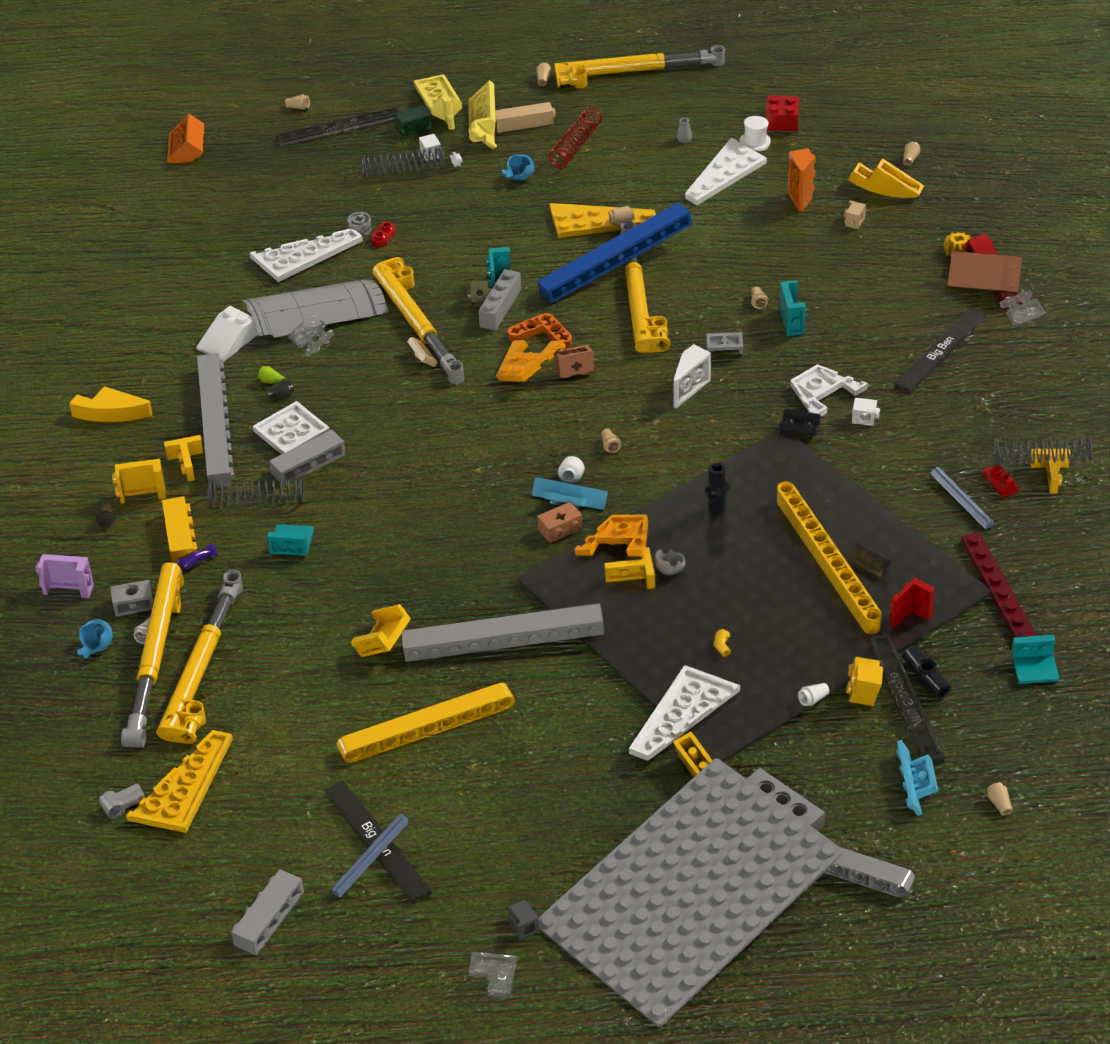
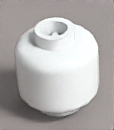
(571, 470)

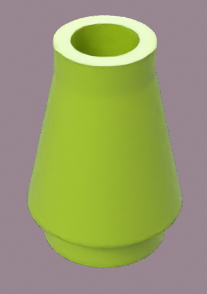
(269, 375)

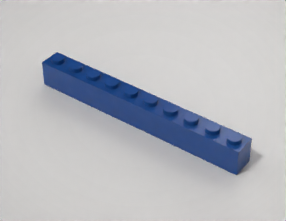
(614, 253)

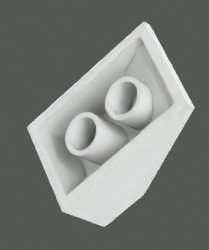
(228, 333)
(691, 374)

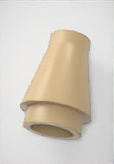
(543, 72)
(298, 102)
(911, 151)
(758, 298)
(611, 442)
(999, 797)

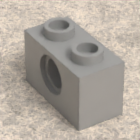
(132, 597)

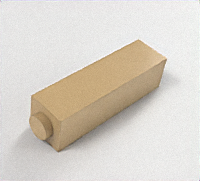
(524, 117)

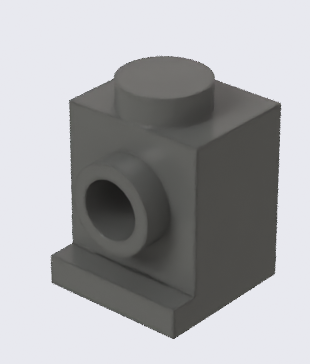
(523, 919)

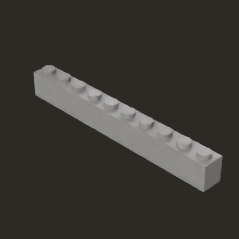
(214, 420)
(502, 632)

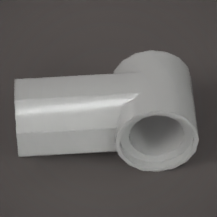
(116, 803)

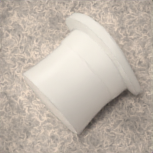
(756, 133)

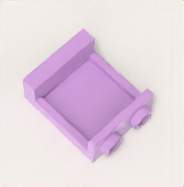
(65, 572)

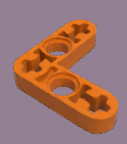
(540, 322)

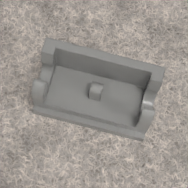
(724, 341)

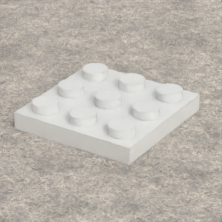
(290, 428)

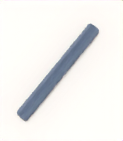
(962, 498)
(369, 855)

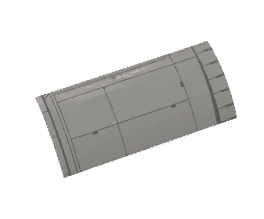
(329, 303)

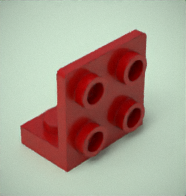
(915, 598)

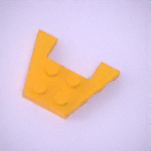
(520, 366)
(618, 530)

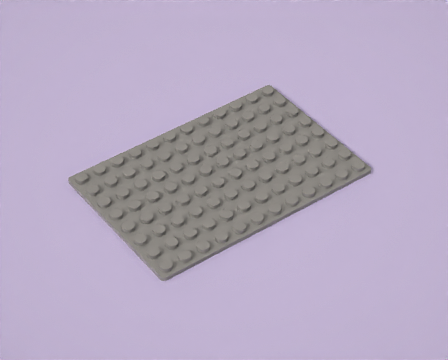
(688, 891)

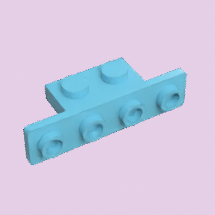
(564, 492)
(918, 777)

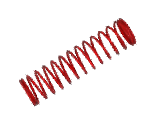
(563, 153)

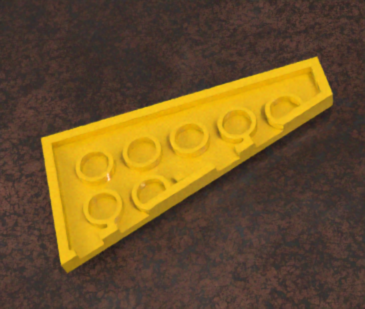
(584, 219)

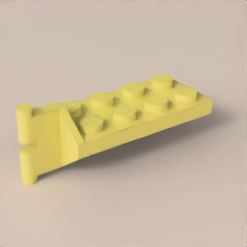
(439, 98)
(482, 115)

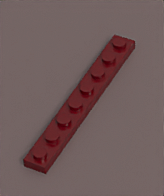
(1000, 590)

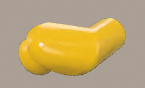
(719, 642)

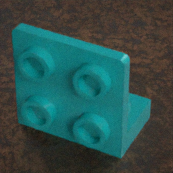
(497, 261)
(290, 539)
(1034, 659)

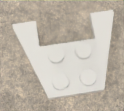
(819, 383)

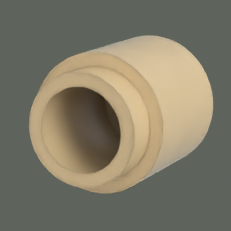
(620, 215)

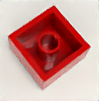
(782, 113)

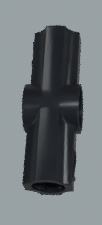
(717, 488)
(926, 672)

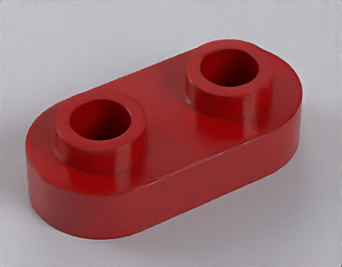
(383, 234)

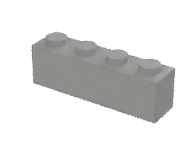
(500, 299)
(307, 457)
(267, 912)

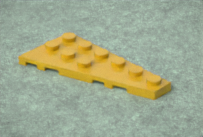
(183, 788)

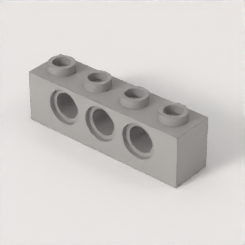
(788, 798)

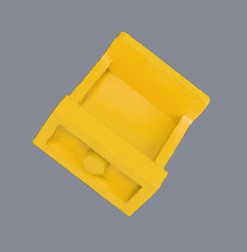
(138, 479)
(388, 627)

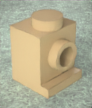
(854, 214)

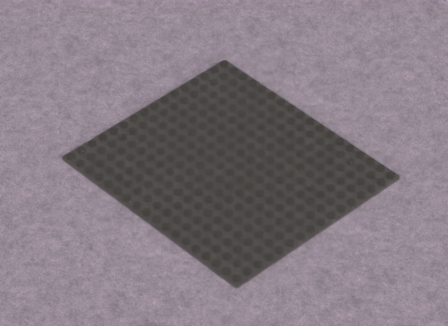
(759, 585)

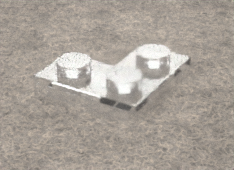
(499, 969)

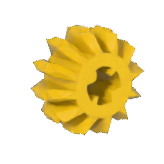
(955, 242)

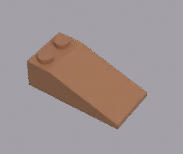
(985, 271)

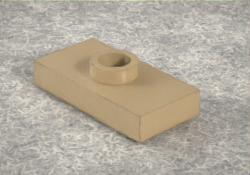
(422, 352)

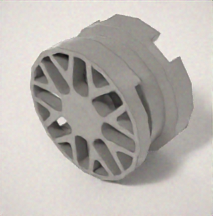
(360, 222)

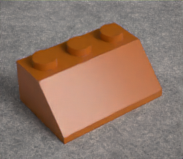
(186, 140)
(801, 177)

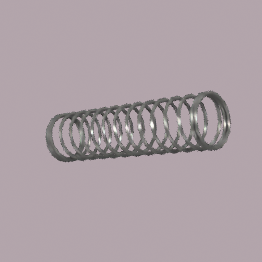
(440, 153)
(998, 461)
(211, 493)

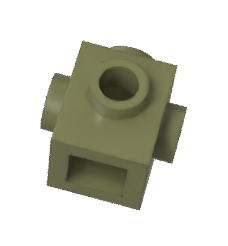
(478, 286)

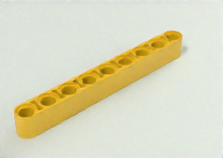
(425, 722)

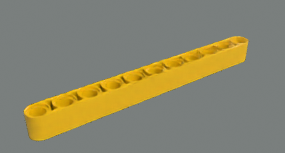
(829, 558)

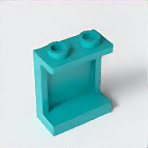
(791, 311)

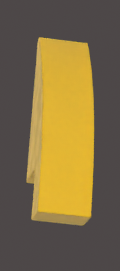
(886, 180)
(110, 406)

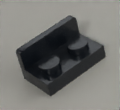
(800, 421)

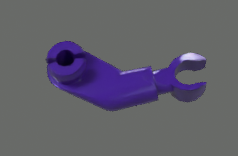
(190, 561)

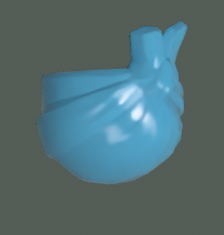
(519, 167)
(94, 637)

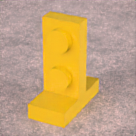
(183, 449)
(1052, 468)
(632, 570)

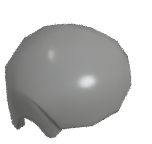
(670, 562)

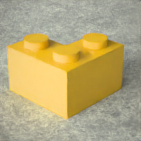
(864, 681)

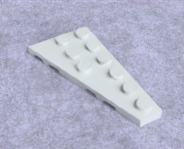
(726, 168)
(303, 254)
(682, 707)

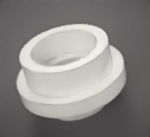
(456, 159)

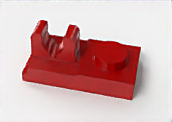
(1001, 480)

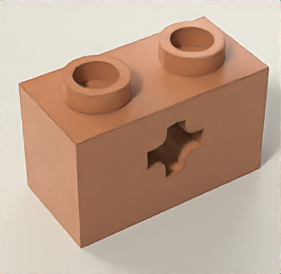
(573, 361)
(559, 522)

